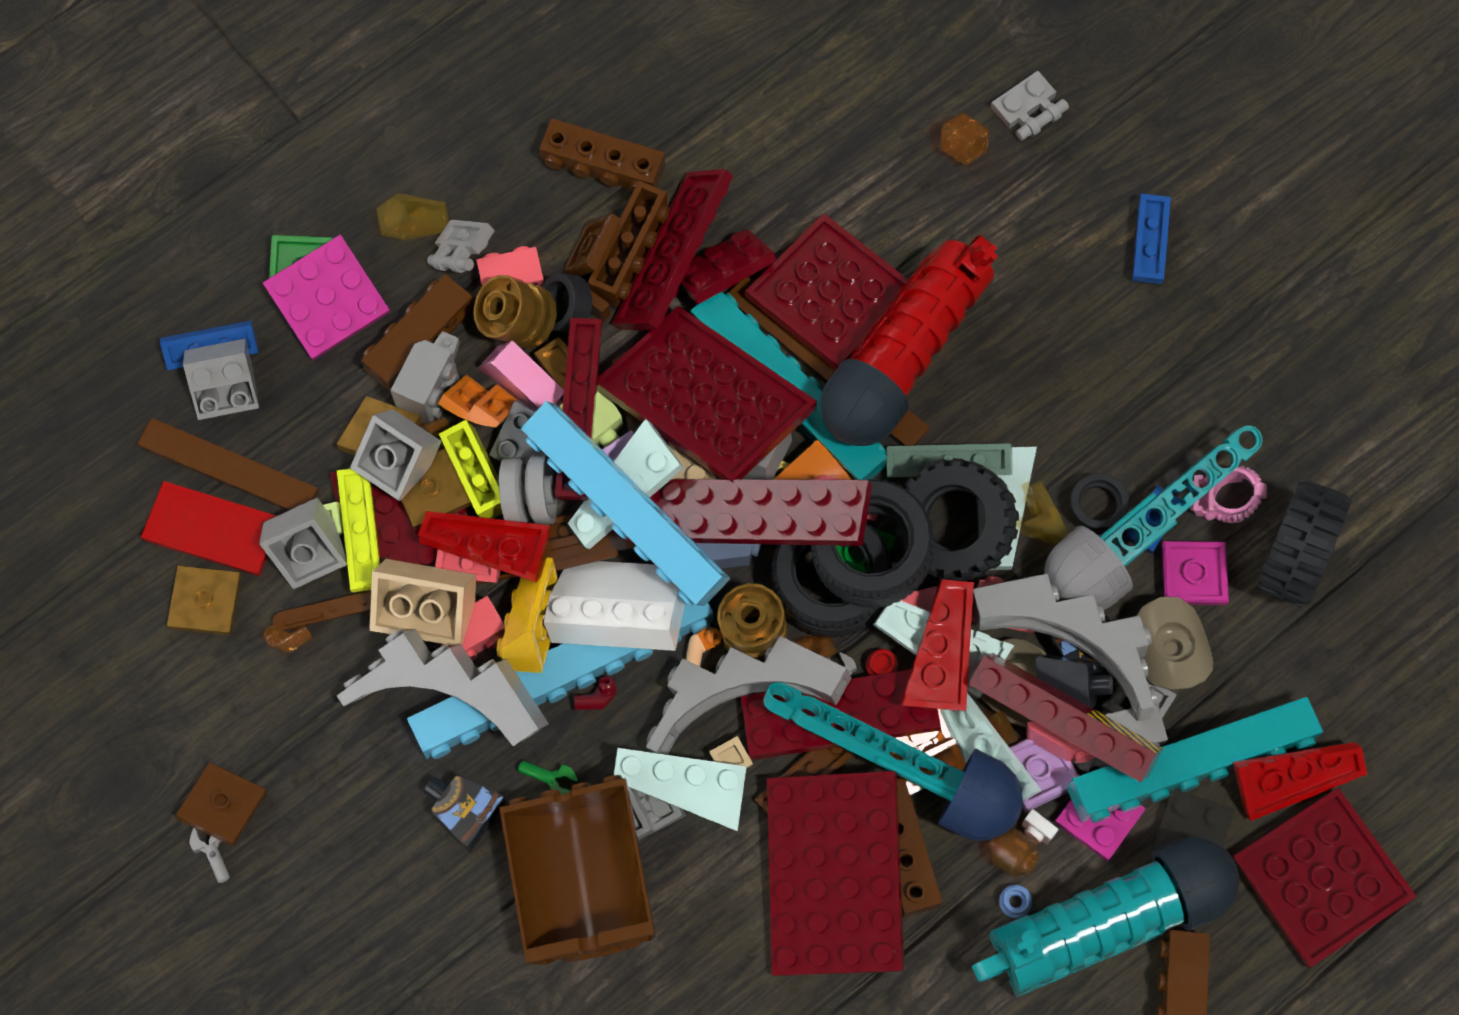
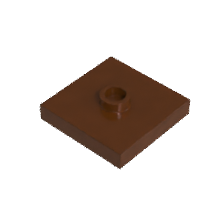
(591, 245)
(221, 804)

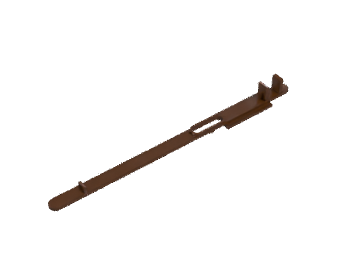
(565, 551)

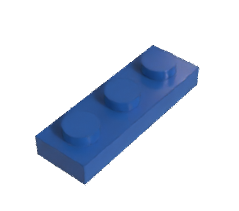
(1151, 239)
(174, 346)

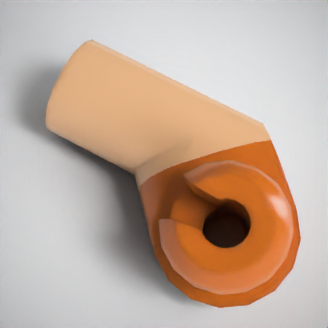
(701, 643)

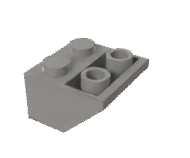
(220, 379)

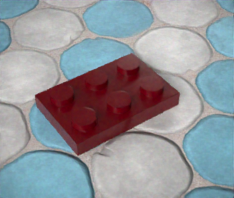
(726, 265)

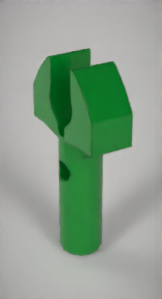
(548, 776)

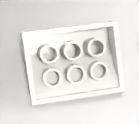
(614, 607)

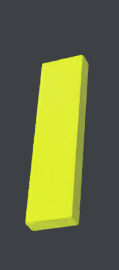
(358, 528)

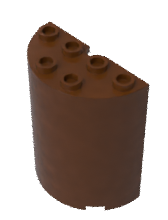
(577, 872)

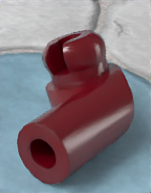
(599, 698)

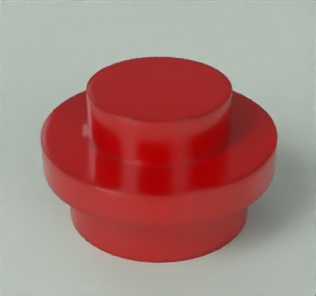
(881, 662)

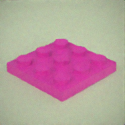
(326, 297)

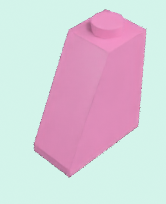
(521, 376)

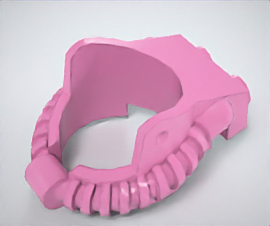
(1209, 508)

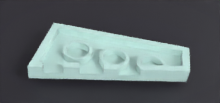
(1018, 485)
(906, 626)
(974, 730)
(691, 784)

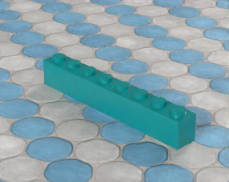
(725, 318)
(1197, 759)

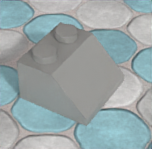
(394, 453)
(303, 543)

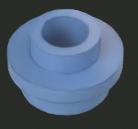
(1015, 891)

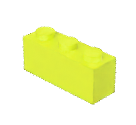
(473, 468)

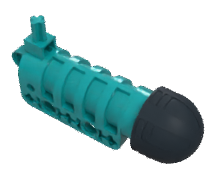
(1183, 885)

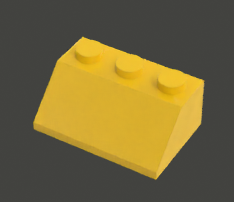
(525, 635)

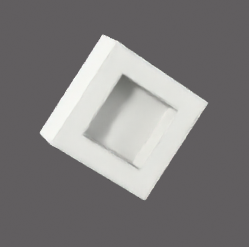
(1039, 828)

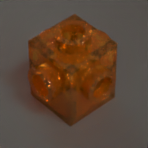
(964, 138)

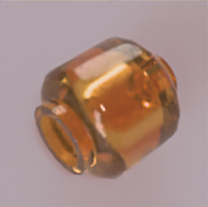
(1014, 853)

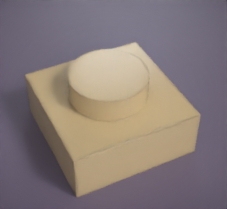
(731, 753)

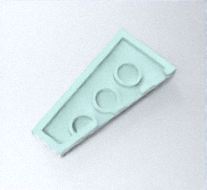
(647, 463)

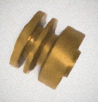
(515, 311)
(751, 619)

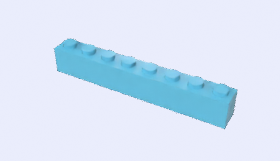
(625, 504)

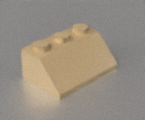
(422, 599)

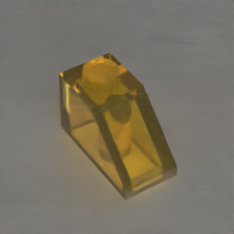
(411, 217)

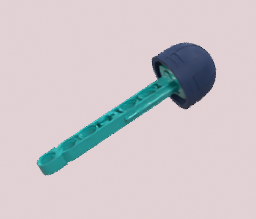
(981, 798)

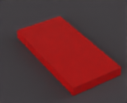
(207, 528)

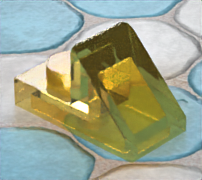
(1048, 524)

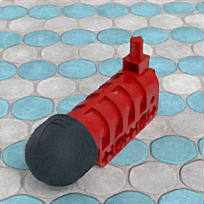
(870, 389)

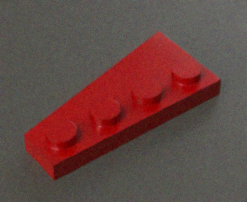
(491, 542)
(942, 659)
(1288, 778)

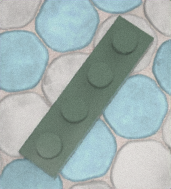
(907, 460)

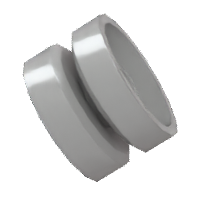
(528, 490)

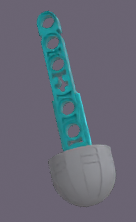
(1094, 565)

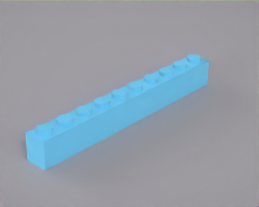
(564, 669)

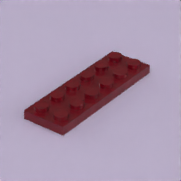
(673, 250)
(868, 699)

